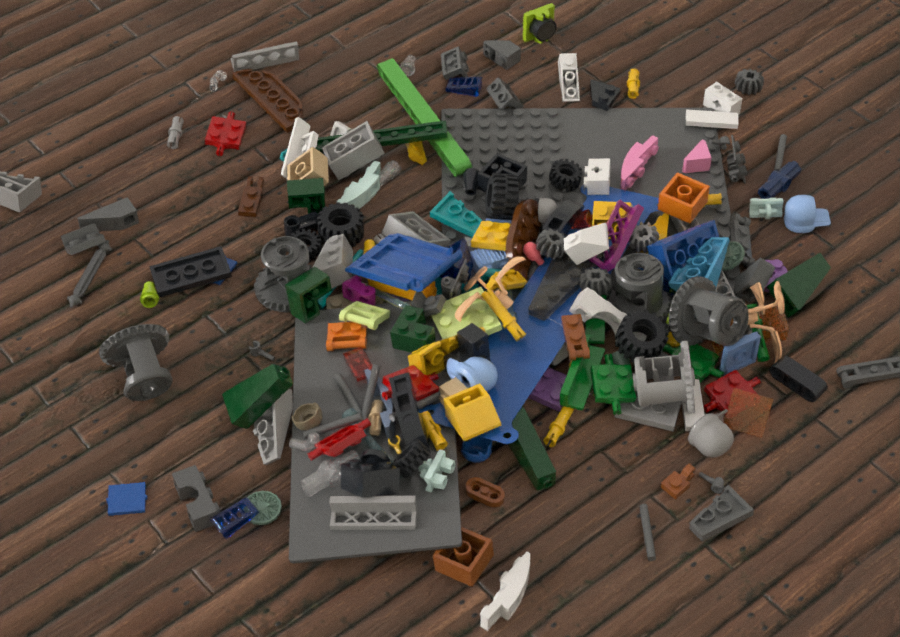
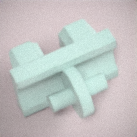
(765, 208)
(432, 471)

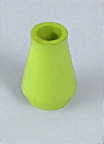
(149, 296)

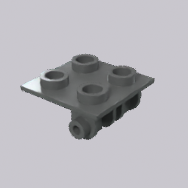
(735, 163)
(450, 286)

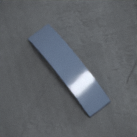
(388, 425)

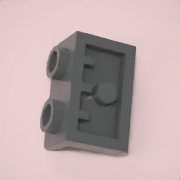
(454, 63)
(503, 94)
(82, 239)

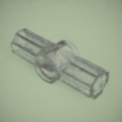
(327, 475)

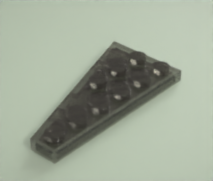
(558, 284)

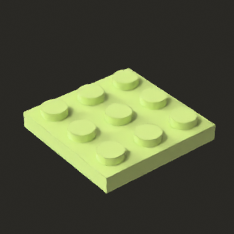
(477, 313)

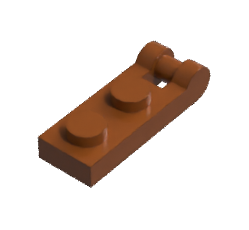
(575, 337)

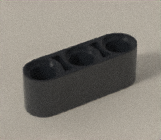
(798, 378)

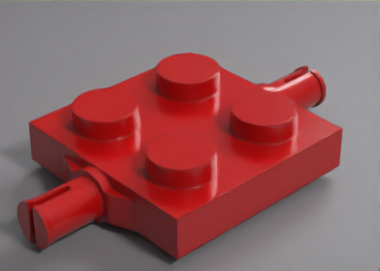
(225, 133)
(422, 383)
(722, 388)
(341, 439)

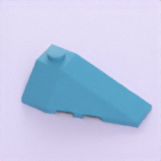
(705, 264)

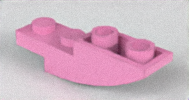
(635, 160)

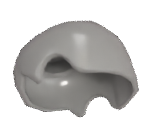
(545, 209)

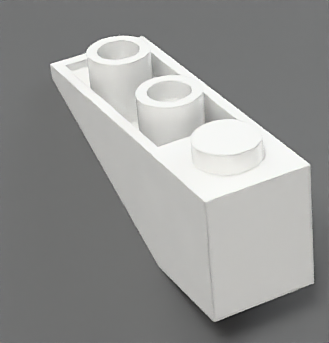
(568, 77)

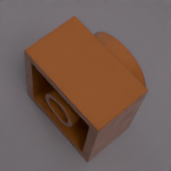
(466, 561)

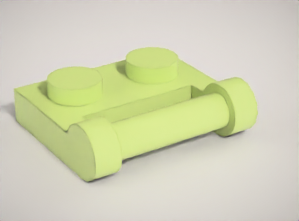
(364, 314)

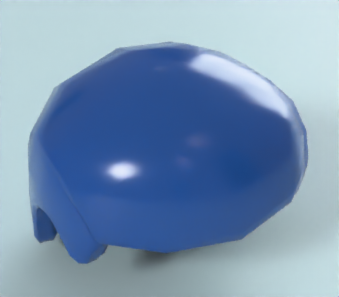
(476, 449)

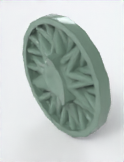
(734, 255)
(268, 506)

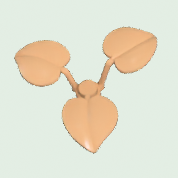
(501, 295)
(753, 316)

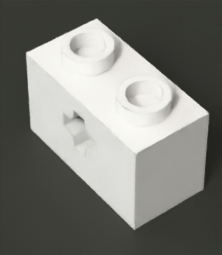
(722, 99)
(597, 176)

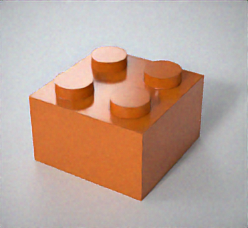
(683, 197)

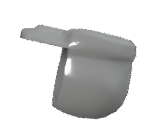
(711, 435)

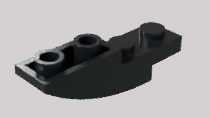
(564, 217)
(407, 409)

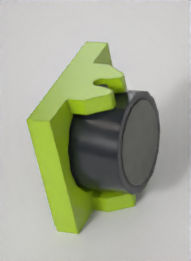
(539, 24)

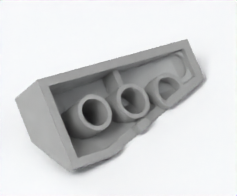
(273, 427)

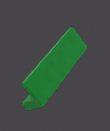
(579, 379)

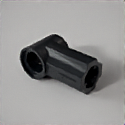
(293, 223)

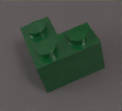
(307, 194)
(305, 292)
(411, 330)

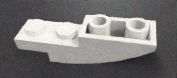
(510, 594)

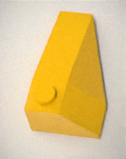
(430, 357)

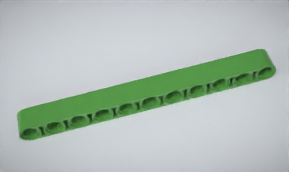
(421, 113)

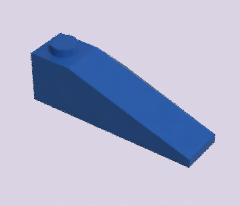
(678, 248)

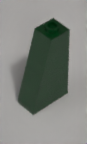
(800, 283)
(256, 394)
(531, 452)

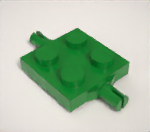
(701, 360)
(613, 383)

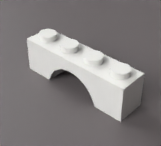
(592, 305)

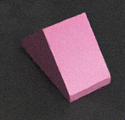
(698, 159)

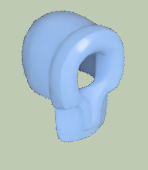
(803, 216)
(476, 370)

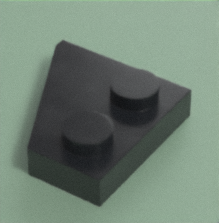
(603, 94)

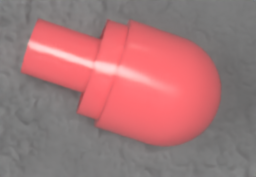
(532, 253)

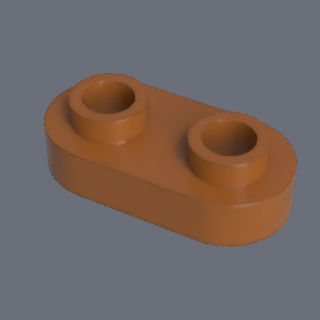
(486, 492)

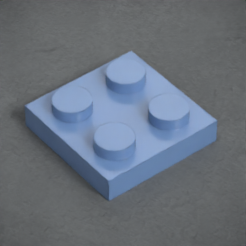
(740, 354)

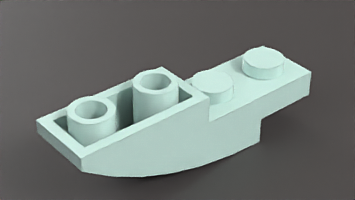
(365, 189)

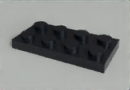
(190, 271)

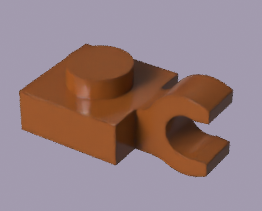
(677, 483)

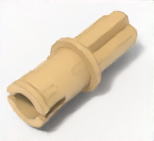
(374, 417)

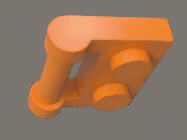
(346, 335)

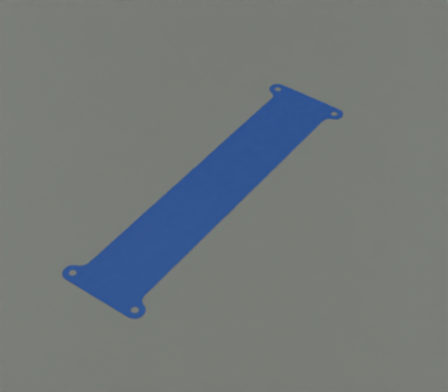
(525, 361)

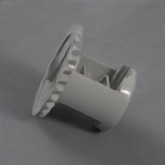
(664, 387)

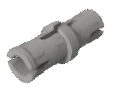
(175, 132)

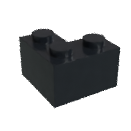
(504, 165)
(471, 343)
(370, 480)

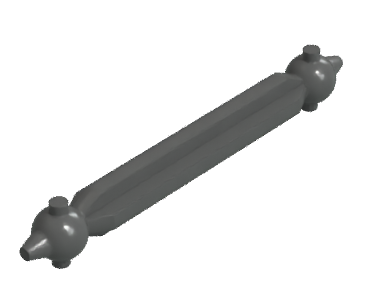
(89, 274)

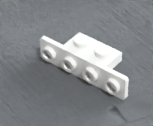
(299, 143)

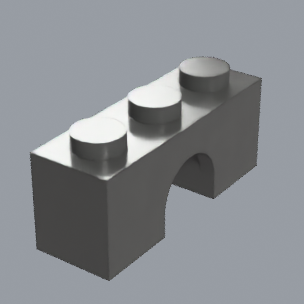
(191, 484)

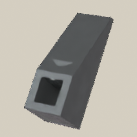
(112, 217)

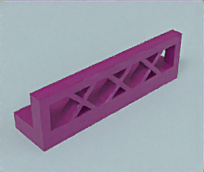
(622, 236)

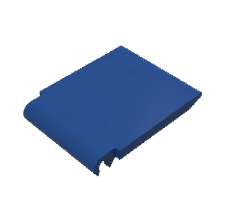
(405, 262)

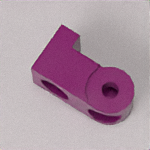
(358, 291)

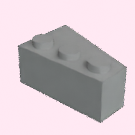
(18, 191)
(334, 258)

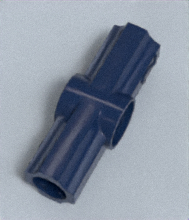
(779, 180)

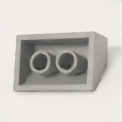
(353, 150)
(414, 226)

